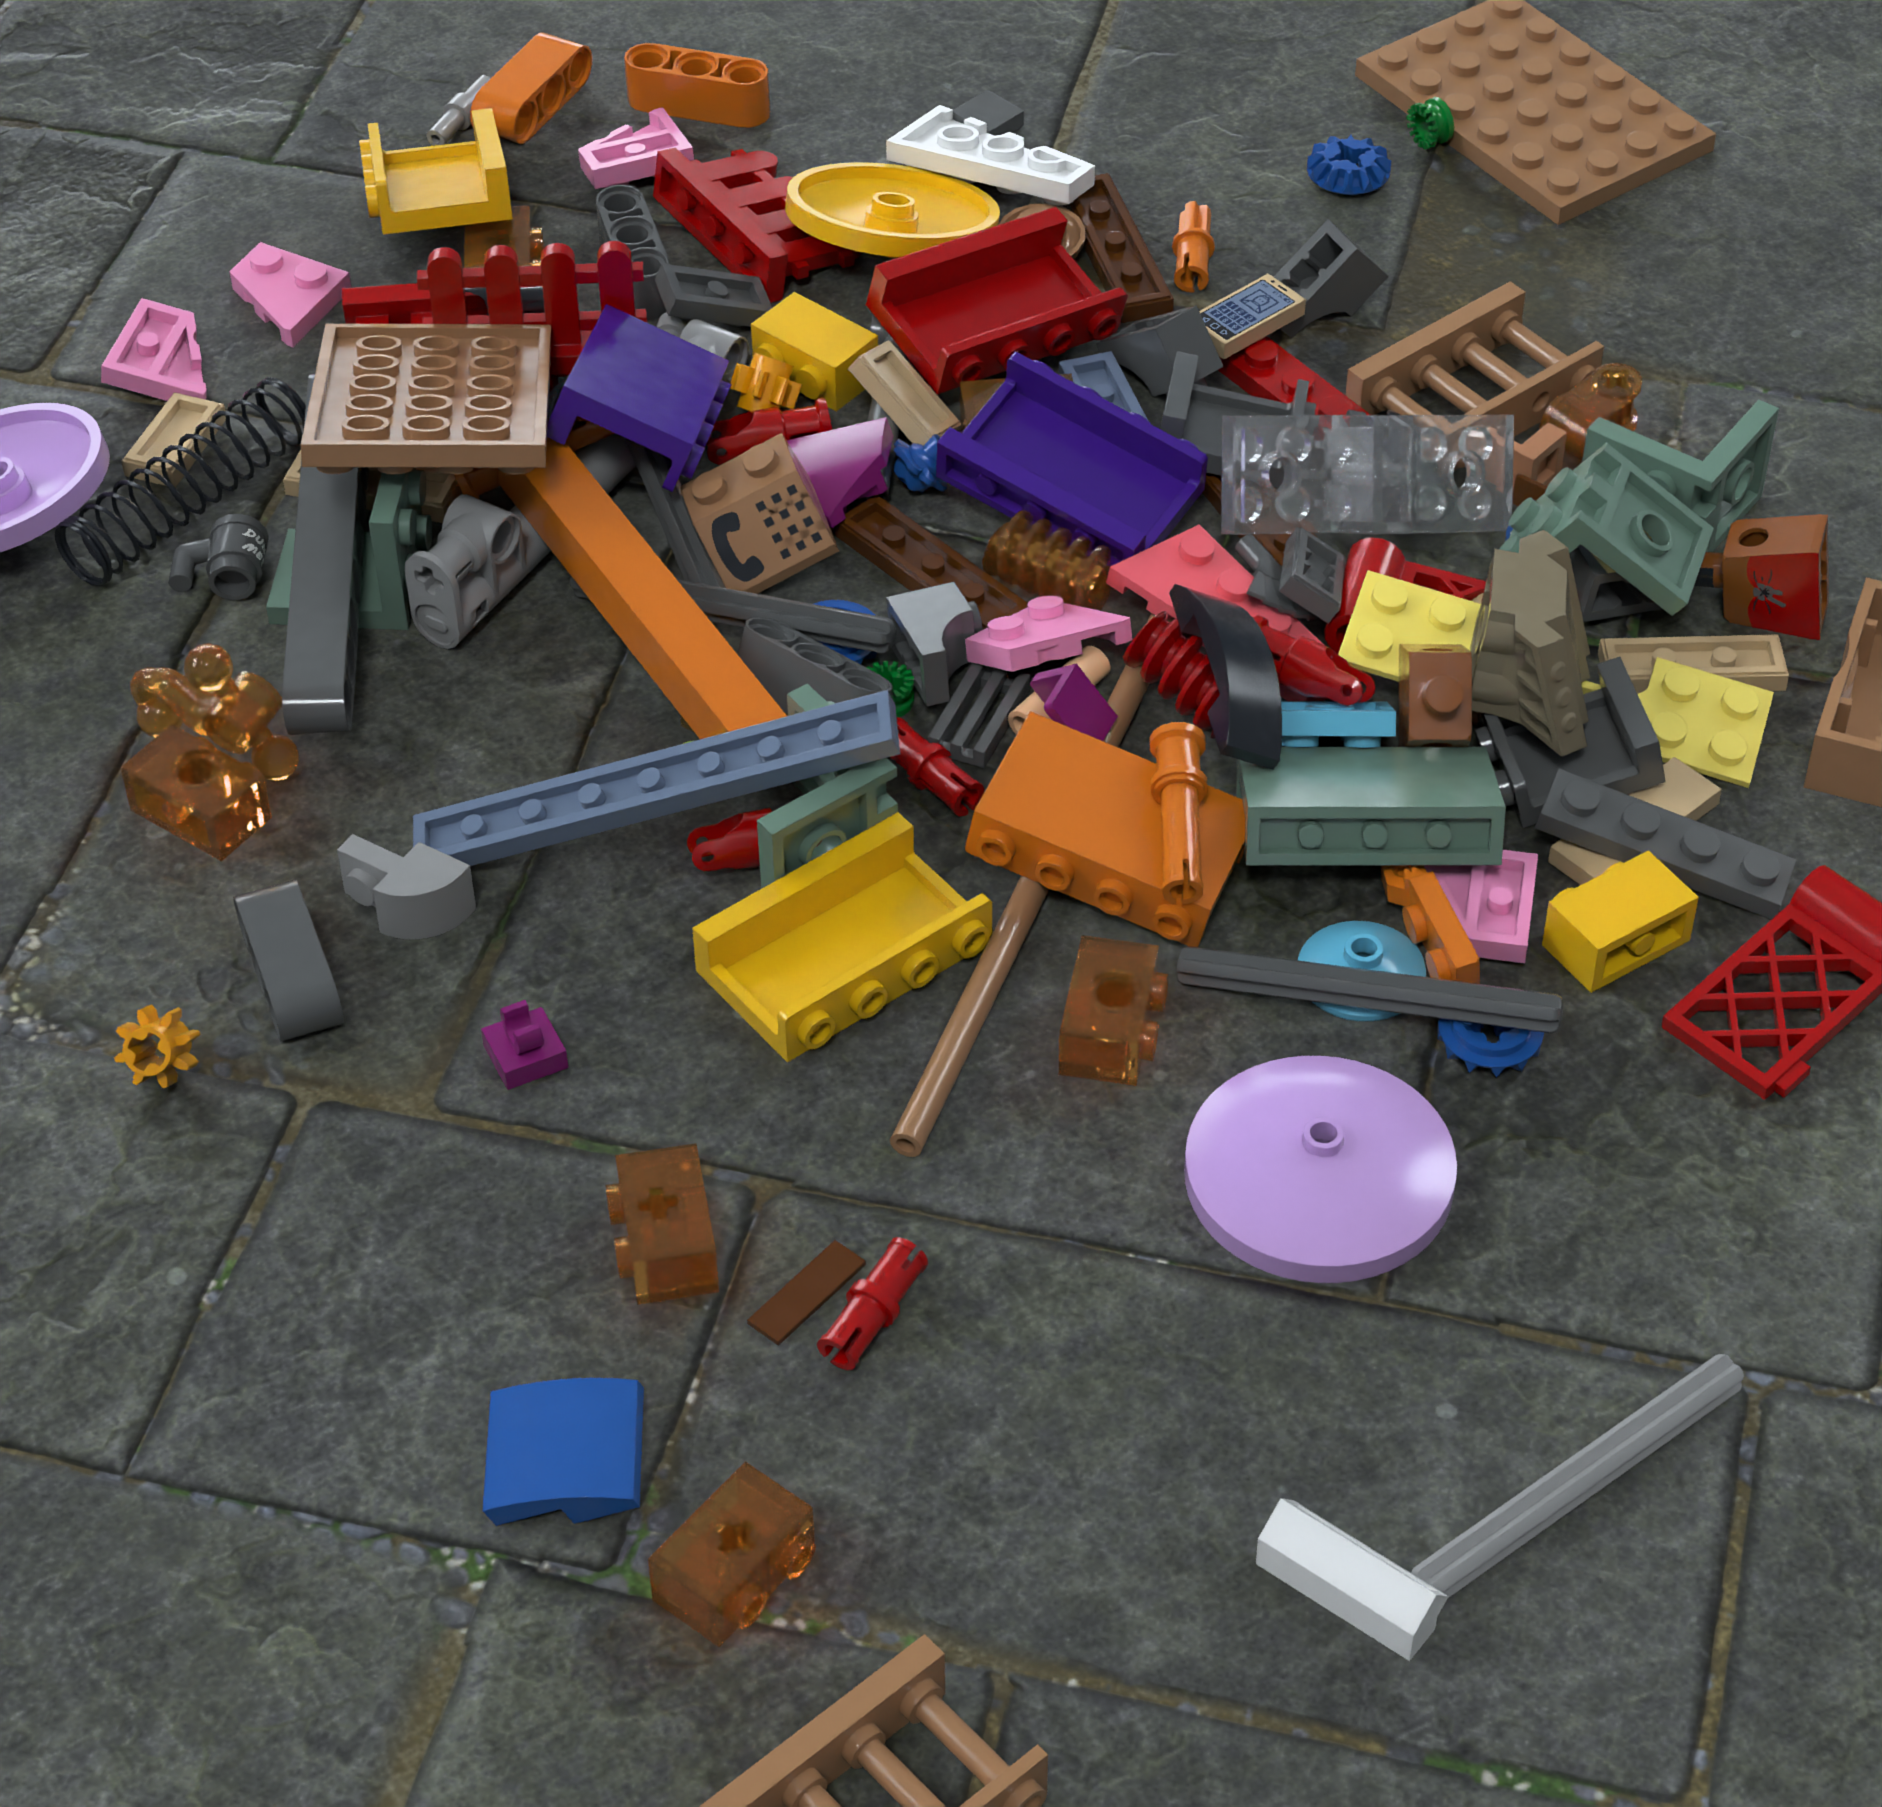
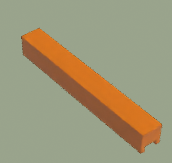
(639, 596)

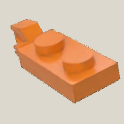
(1432, 921)

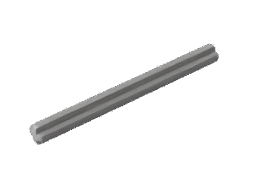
(1581, 1476)

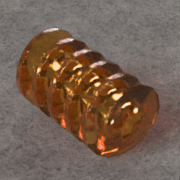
(1049, 562)

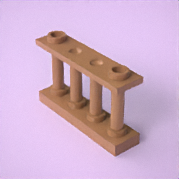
(1464, 340)
(855, 1734)

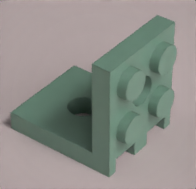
(1719, 486)
(1605, 510)
(394, 535)
(830, 811)

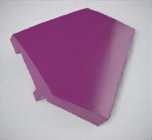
(845, 464)

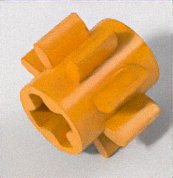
(765, 384)
(140, 1050)

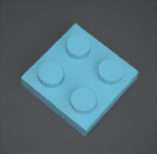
(1356, 724)

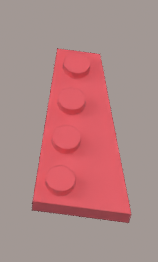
(1205, 566)

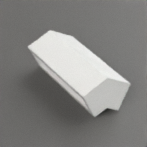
(1349, 1578)

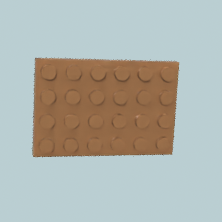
(1538, 106)
(429, 398)

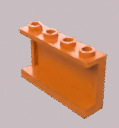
(1090, 828)

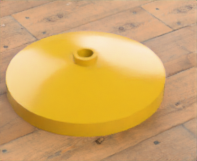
(886, 207)

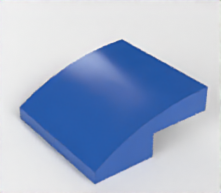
(564, 1449)

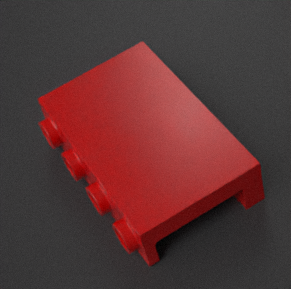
(989, 295)

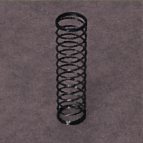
(95, 546)

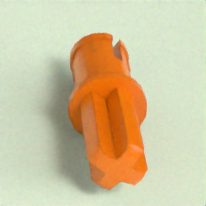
(1193, 247)

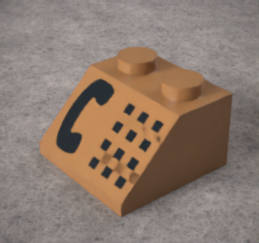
(759, 517)

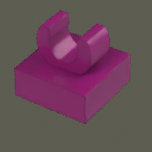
(524, 1045)

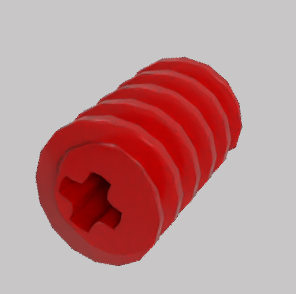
(1177, 665)

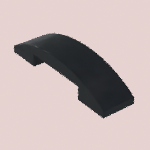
(1249, 708)

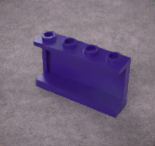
(644, 390)
(1073, 462)

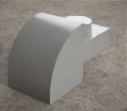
(411, 893)

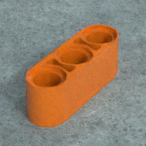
(698, 84)
(534, 85)

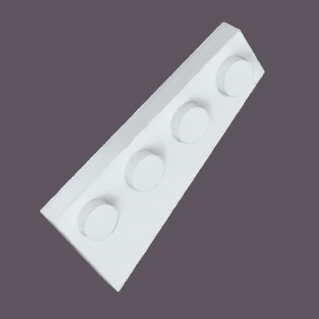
(973, 156)

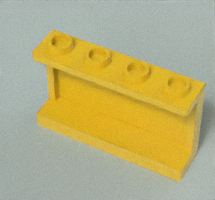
(439, 182)
(838, 939)

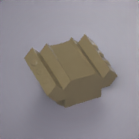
(1532, 644)

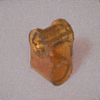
(1603, 394)

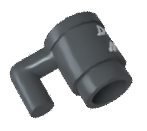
(232, 557)

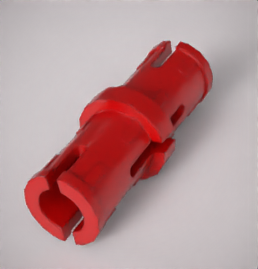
(933, 769)
(872, 1303)

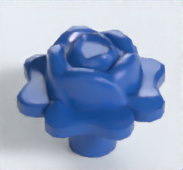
(918, 465)

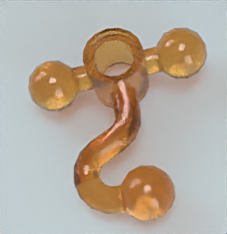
(216, 706)

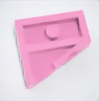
(631, 155)
(288, 289)
(156, 353)
(1043, 633)
(1493, 903)

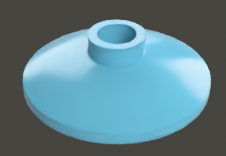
(1364, 947)

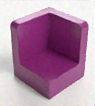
(1074, 701)

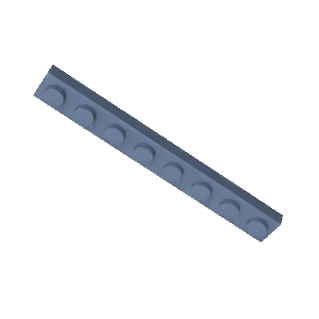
(664, 781)

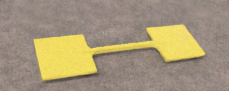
(1695, 714)

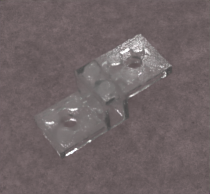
(1366, 473)

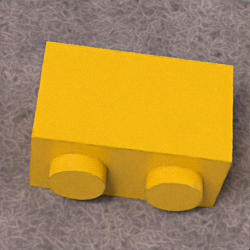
(816, 344)
(1619, 920)

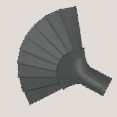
(1267, 578)

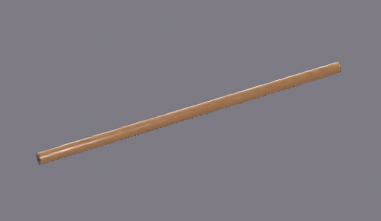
(993, 967)

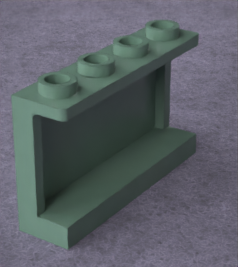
(1373, 807)

